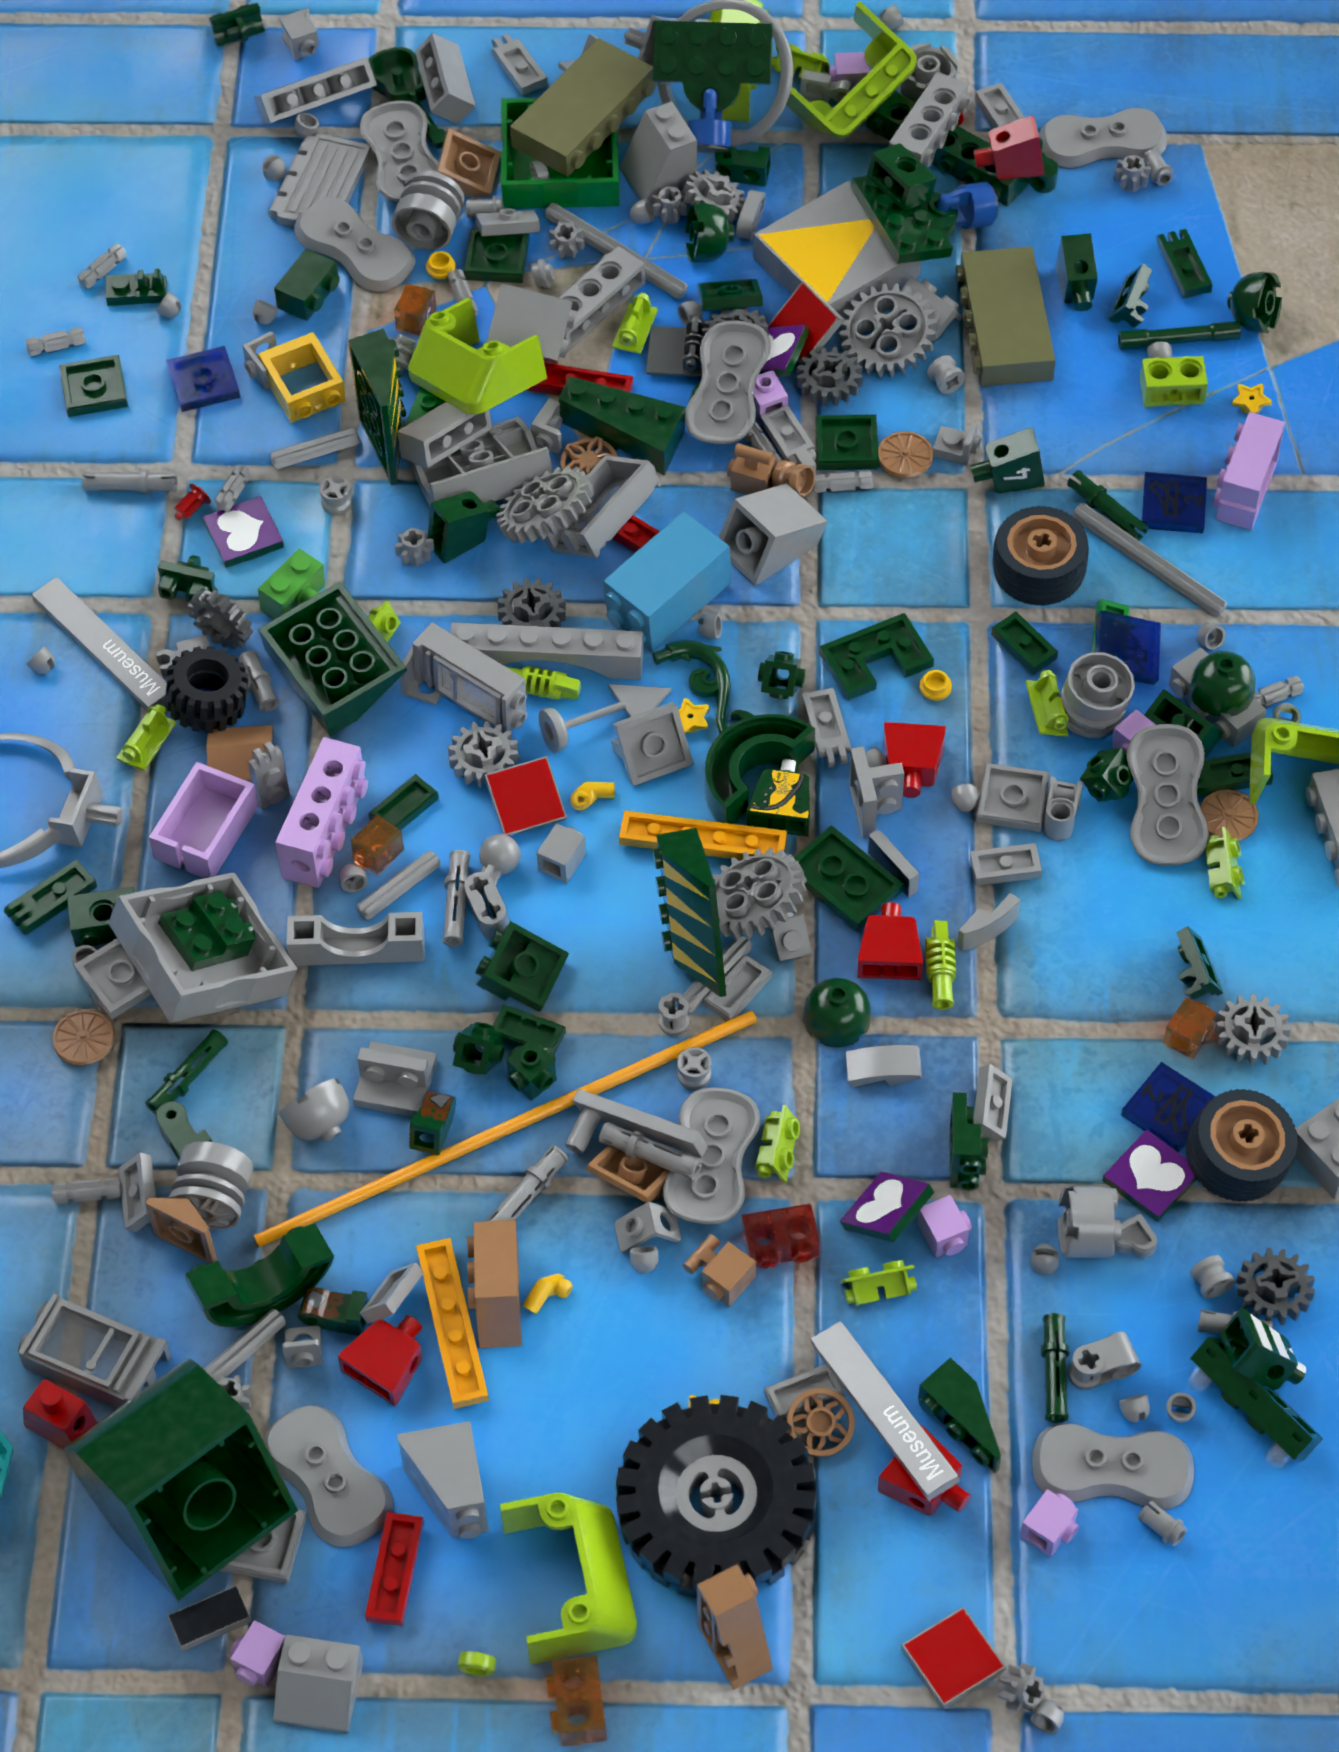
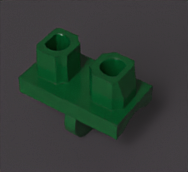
(237, 24)
(184, 577)

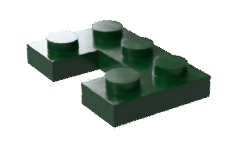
(849, 654)

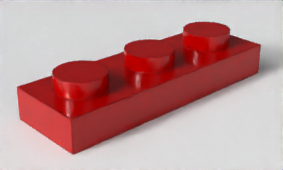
(394, 1569)

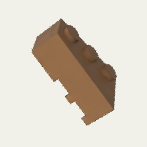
(495, 1283)
(733, 1625)

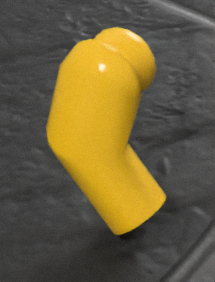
(589, 792)

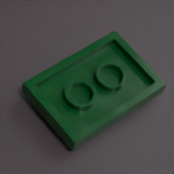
(846, 877)

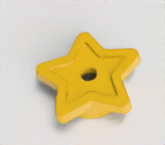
(1247, 405)
(698, 721)

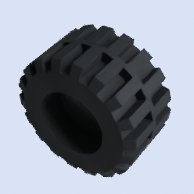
(206, 670)

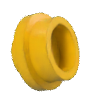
(440, 264)
(935, 685)

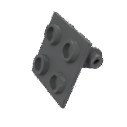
(676, 350)

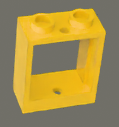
(296, 355)

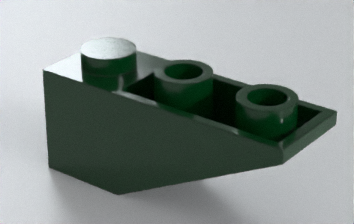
(958, 1404)

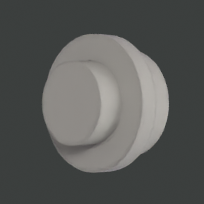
(542, 274)

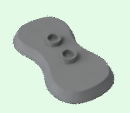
(399, 140)
(1082, 140)
(370, 257)
(724, 402)
(1168, 818)
(727, 1125)
(1131, 1467)
(341, 1495)

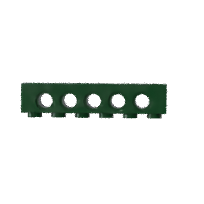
(955, 156)

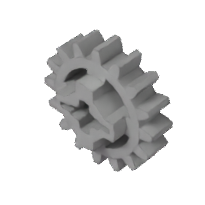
(714, 190)
(470, 762)
(1269, 1029)

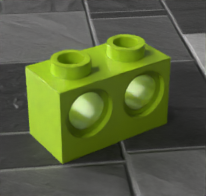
(1173, 381)

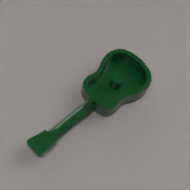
(400, 80)

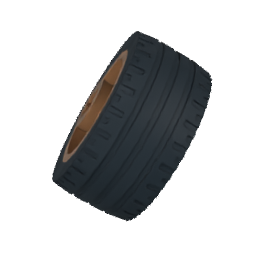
(1040, 555)
(1241, 1145)

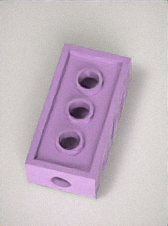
(321, 813)

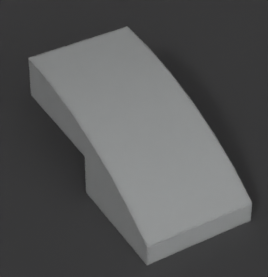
(984, 927)
(889, 1063)

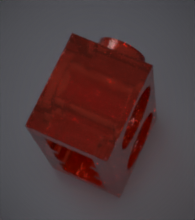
(778, 1227)

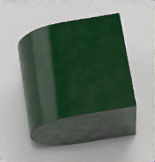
(182, 1477)

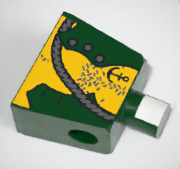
(781, 800)

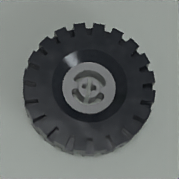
(713, 1449)

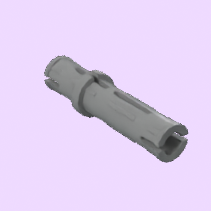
(129, 481)
(454, 929)
(637, 1145)
(536, 1179)

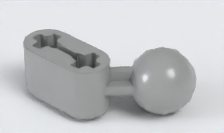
(498, 856)

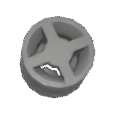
(946, 374)
(337, 487)
(694, 1059)
(1212, 1276)

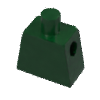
(1077, 278)
(459, 524)

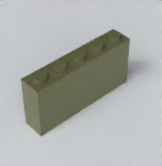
(583, 107)
(1005, 316)

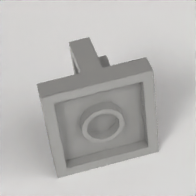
(652, 743)
(874, 789)
(112, 979)
(393, 1078)

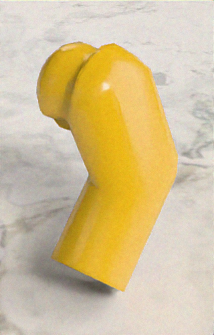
(545, 1288)

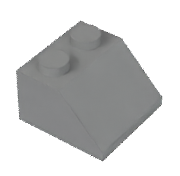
(317, 1683)

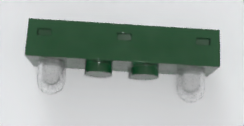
(1265, 1408)

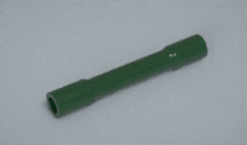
(1213, 332)

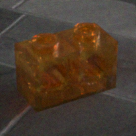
(582, 1700)

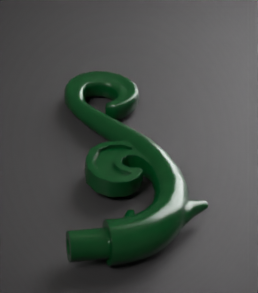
(697, 681)

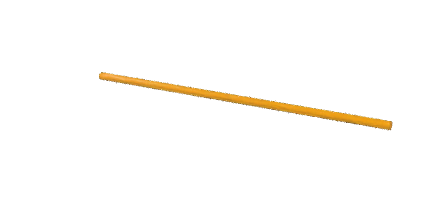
(501, 1130)

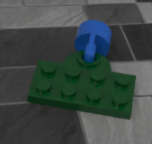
(712, 65)
(924, 229)

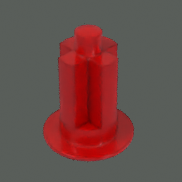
(191, 502)

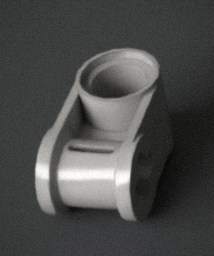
(1061, 808)
(1103, 1361)

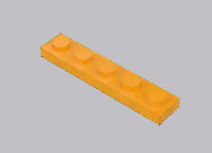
(717, 838)
(452, 1323)

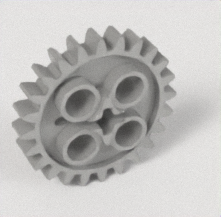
(889, 330)
(545, 505)
(758, 892)

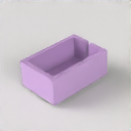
(1249, 470)
(204, 821)

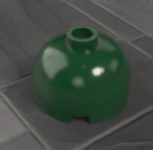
(707, 232)
(1255, 301)
(1223, 684)
(837, 1012)

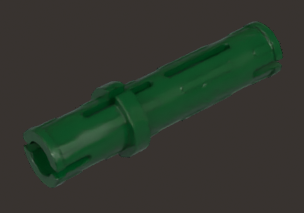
(1098, 498)
(212, 1046)
(1055, 1355)

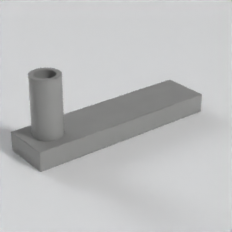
(597, 1109)

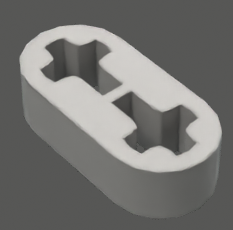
(751, 214)

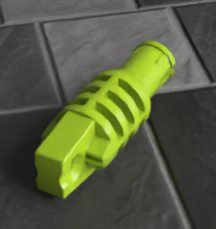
(548, 683)
(941, 965)

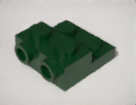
(208, 931)
(521, 966)
(966, 1146)

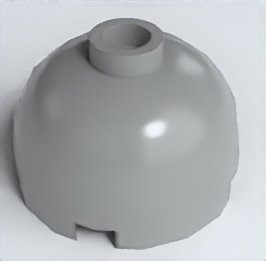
(318, 1112)

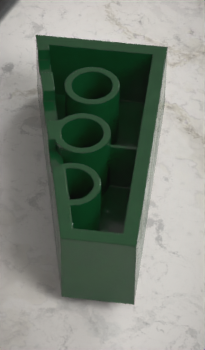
(625, 420)

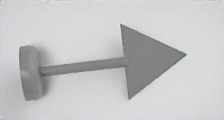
(630, 698)

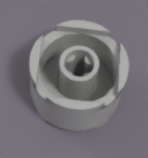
(929, 62)
(1088, 1222)

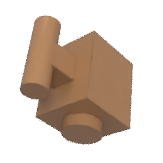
(751, 470)
(724, 1273)

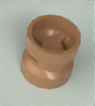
(791, 473)

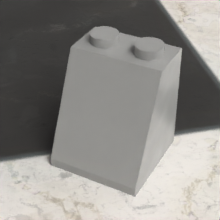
(660, 153)
(526, 313)
(770, 531)
(447, 1476)

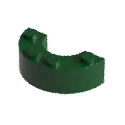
(744, 746)
(273, 1282)

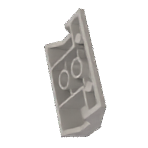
(487, 465)

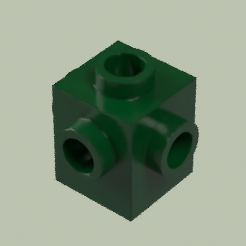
(774, 684)
(1108, 775)
(470, 1053)
(531, 1069)

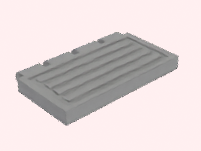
(320, 170)

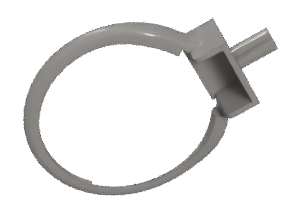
(645, 43)
(77, 814)

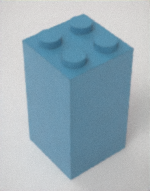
(668, 580)

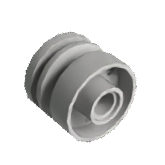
(428, 210)
(1096, 694)
(213, 1181)

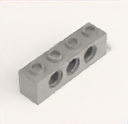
(315, 90)
(933, 117)
(602, 291)

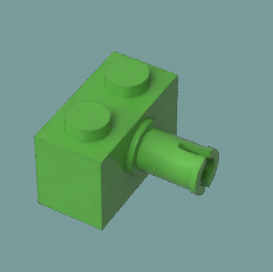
(291, 584)

